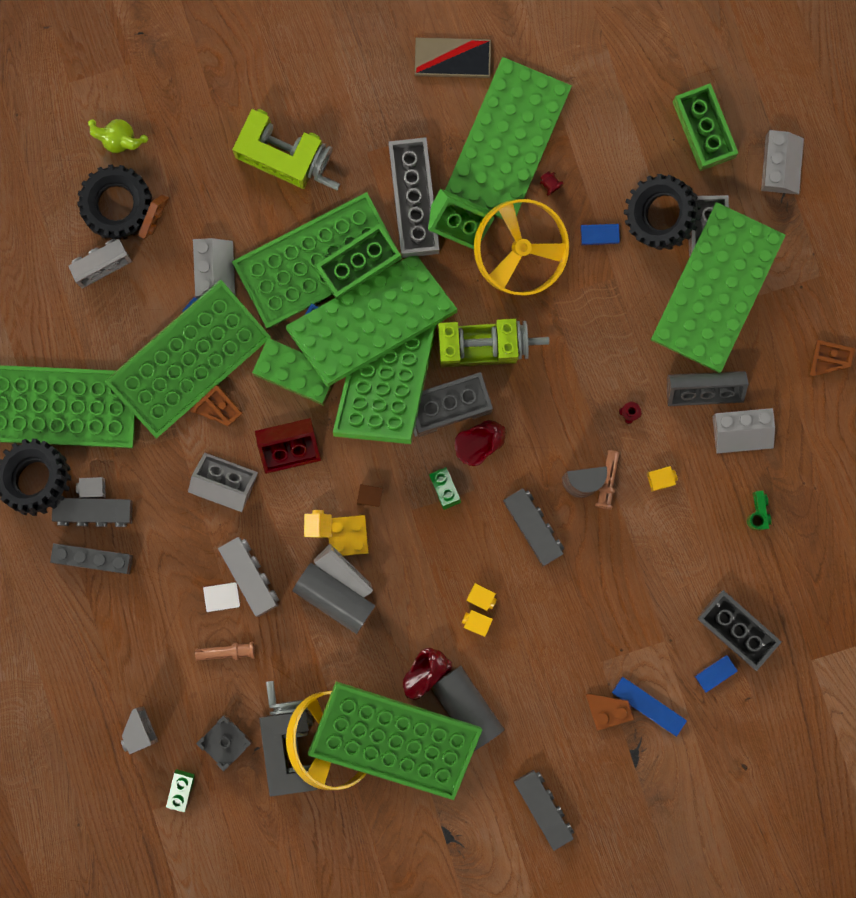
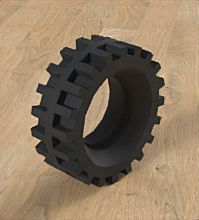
(101, 181)
(641, 201)
(20, 458)

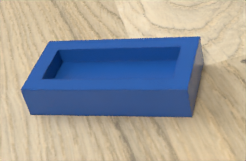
(600, 234)
(716, 673)

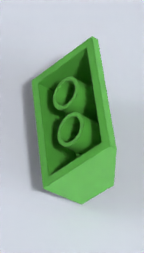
(457, 218)

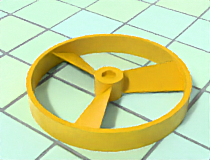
(521, 247)
(319, 769)

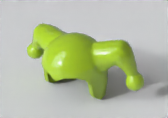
(116, 136)

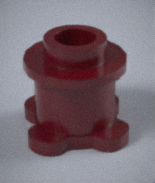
(550, 182)
(628, 417)

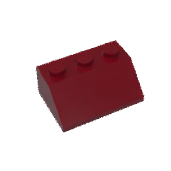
(287, 445)

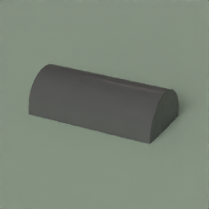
(706, 388)
(585, 481)
(333, 598)
(739, 630)
(465, 703)

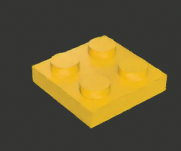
(349, 535)

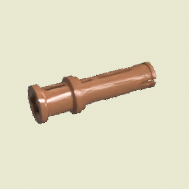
(607, 490)
(235, 651)

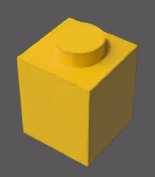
(662, 478)
(317, 524)
(481, 597)
(476, 623)

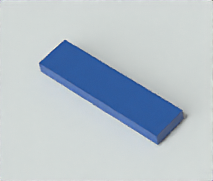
(649, 706)

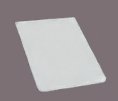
(221, 597)

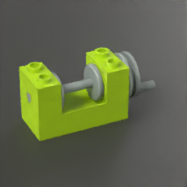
(306, 158)
(485, 343)

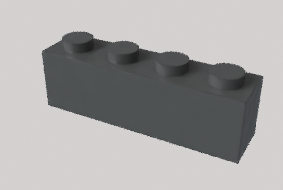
(93, 511)
(533, 527)
(91, 558)
(544, 811)

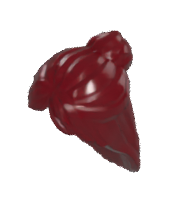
(479, 442)
(425, 672)

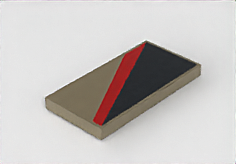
(452, 57)

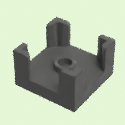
(224, 742)

